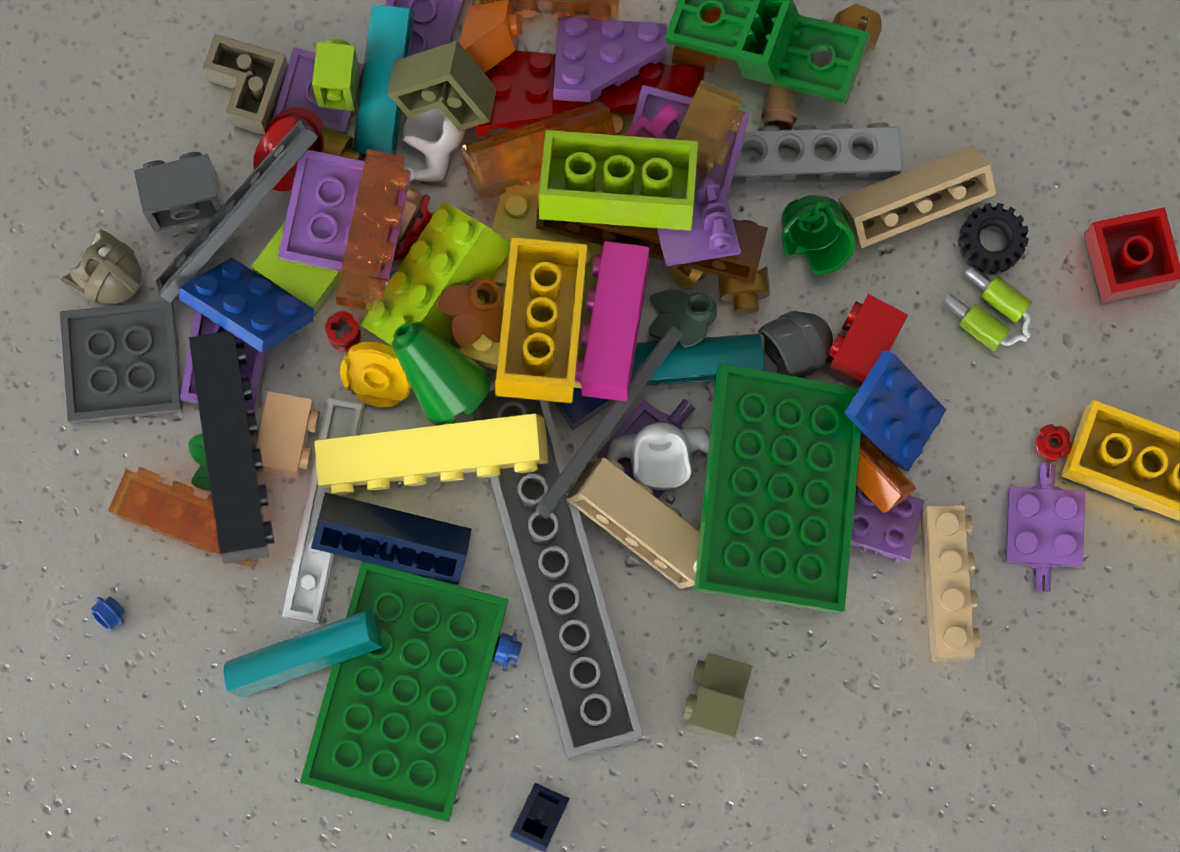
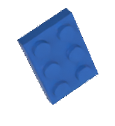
(246, 304)
(895, 410)

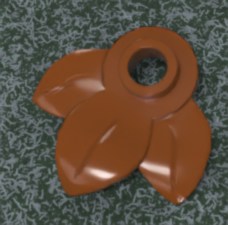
(469, 315)

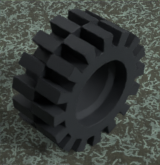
(1000, 218)

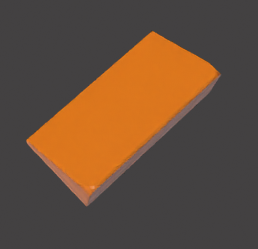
(880, 477)

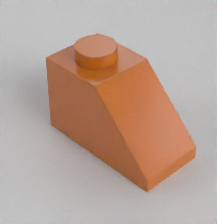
(490, 33)

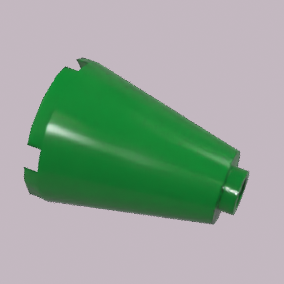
(439, 373)

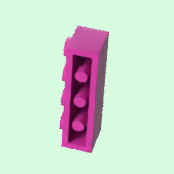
(614, 321)

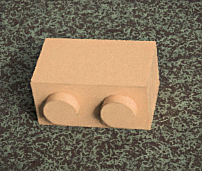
(286, 433)

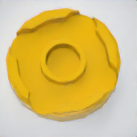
(374, 374)

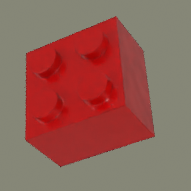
(1133, 255)
(870, 331)

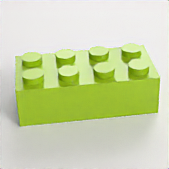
(618, 180)
(446, 254)

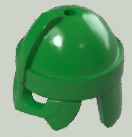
(824, 244)

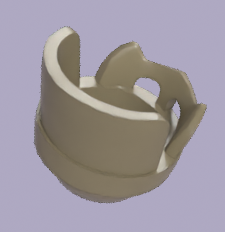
(106, 272)

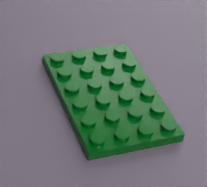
(778, 490)
(406, 713)

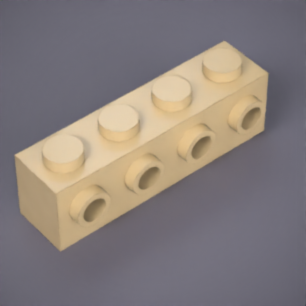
(918, 195)
(638, 519)
(948, 583)

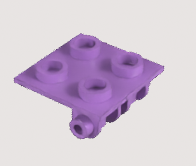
(711, 230)
(886, 532)

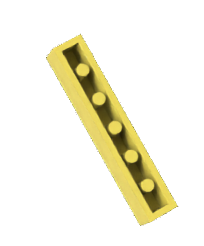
(432, 452)

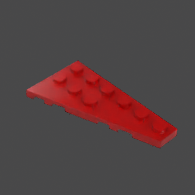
(527, 89)

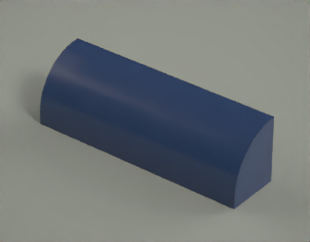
(391, 538)

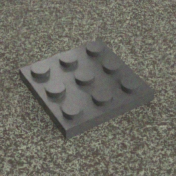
(120, 361)

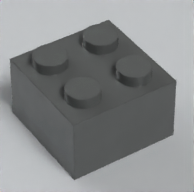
(179, 191)

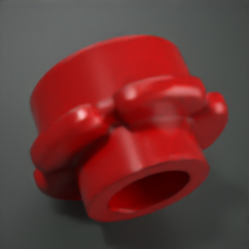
(1044, 445)

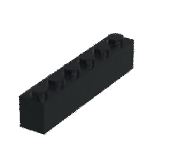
(229, 447)

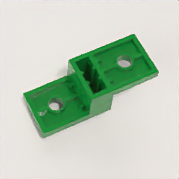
(773, 44)

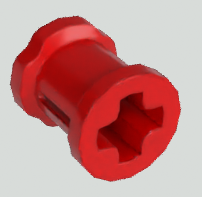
(336, 323)

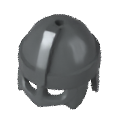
(800, 339)

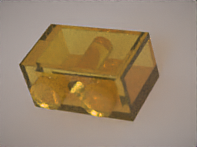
(709, 122)

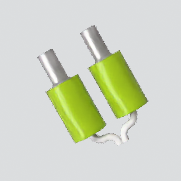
(982, 324)

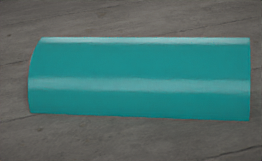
(377, 113)
(701, 361)
(302, 654)

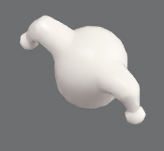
(435, 138)
(660, 453)

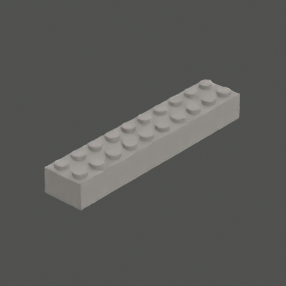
(562, 597)

